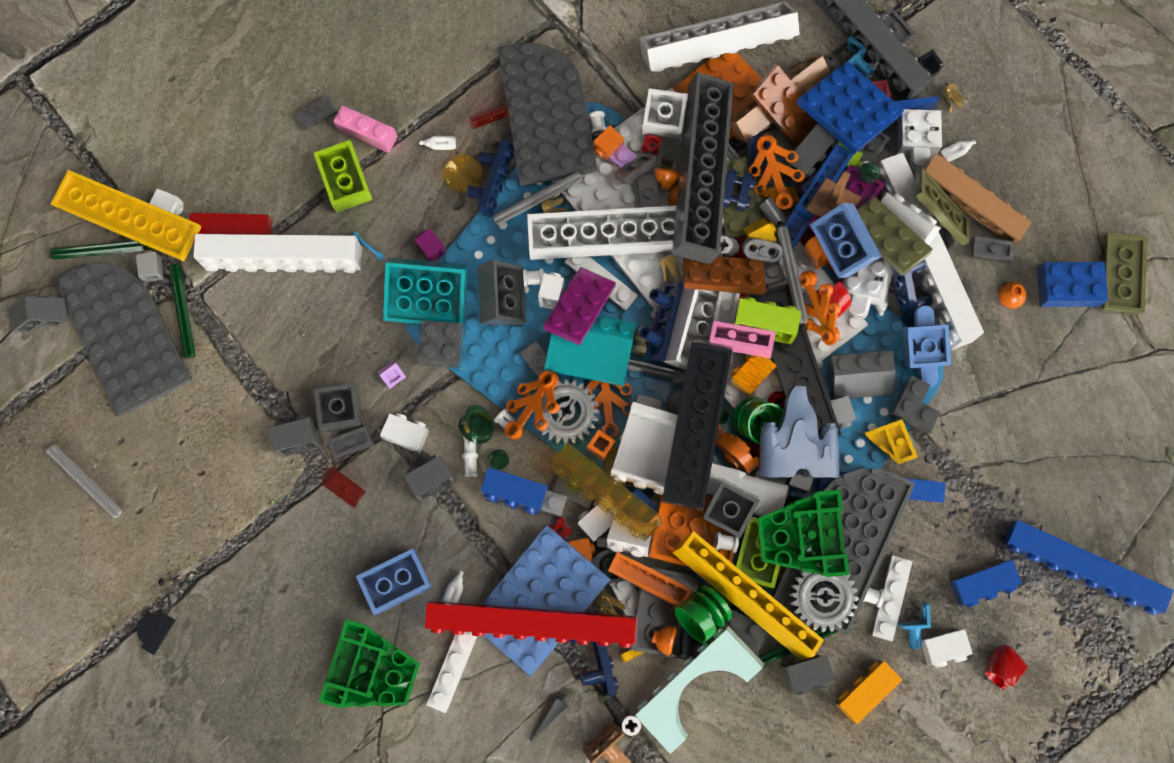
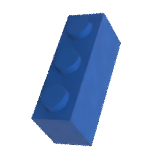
(986, 583)

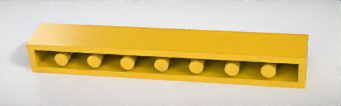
(748, 596)

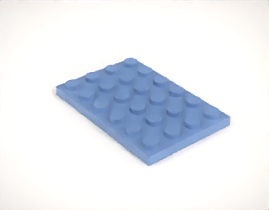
(550, 578)

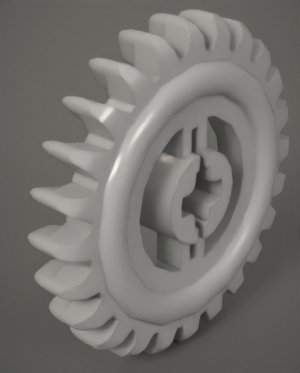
(587, 406)
(834, 617)

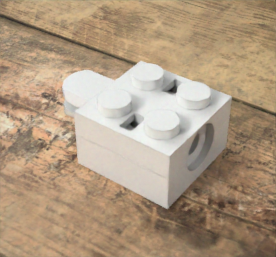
(921, 135)
(868, 288)

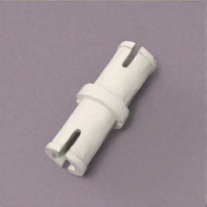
(470, 458)

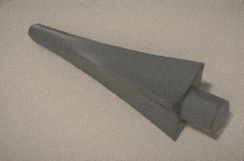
(556, 709)

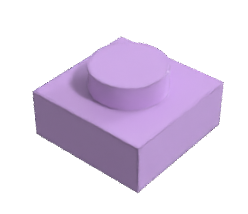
(622, 156)
(391, 374)

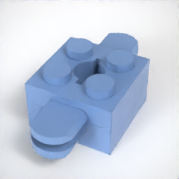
(926, 345)

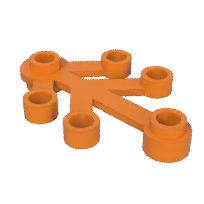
(774, 168)
(827, 330)
(607, 396)
(533, 403)

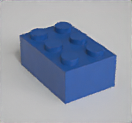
(1072, 284)
(514, 491)

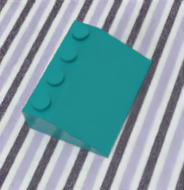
(424, 291)
(601, 355)

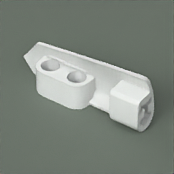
(771, 494)

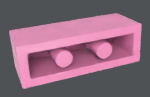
(365, 129)
(742, 339)

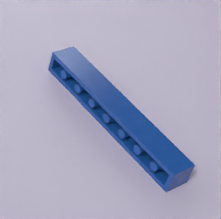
(1088, 567)

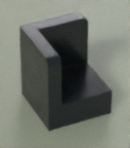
(931, 63)

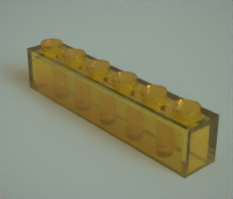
(606, 491)

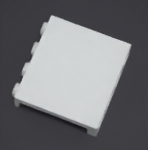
(645, 448)

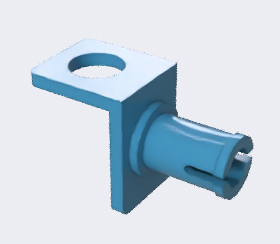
(858, 58)
(914, 628)

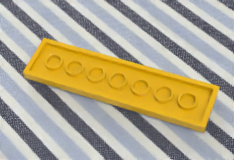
(126, 215)

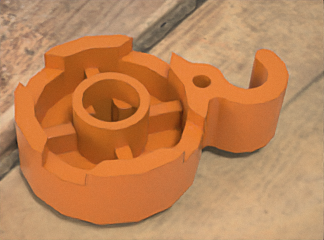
(736, 452)

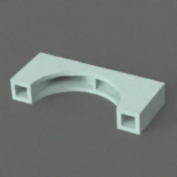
(724, 653)

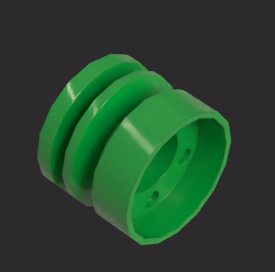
(751, 414)
(703, 613)

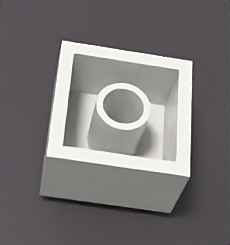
(664, 114)

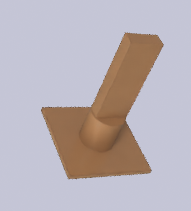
(832, 195)
(606, 746)

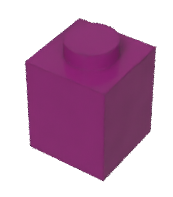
(429, 245)

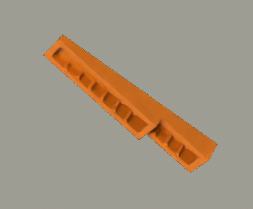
(649, 580)

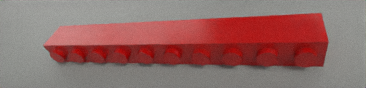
(532, 623)

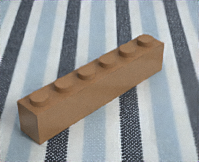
(753, 119)
(977, 200)

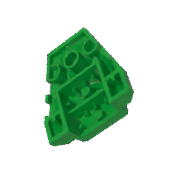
(805, 535)
(368, 671)

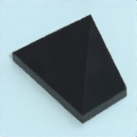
(687, 643)

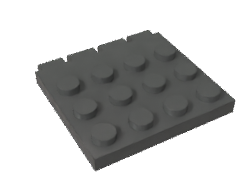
(656, 614)

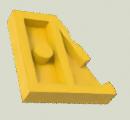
(893, 441)

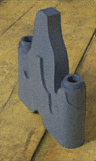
(797, 443)

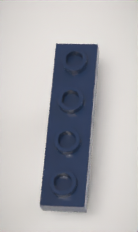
(494, 185)
(906, 294)
(661, 332)
(603, 673)

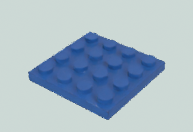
(850, 107)

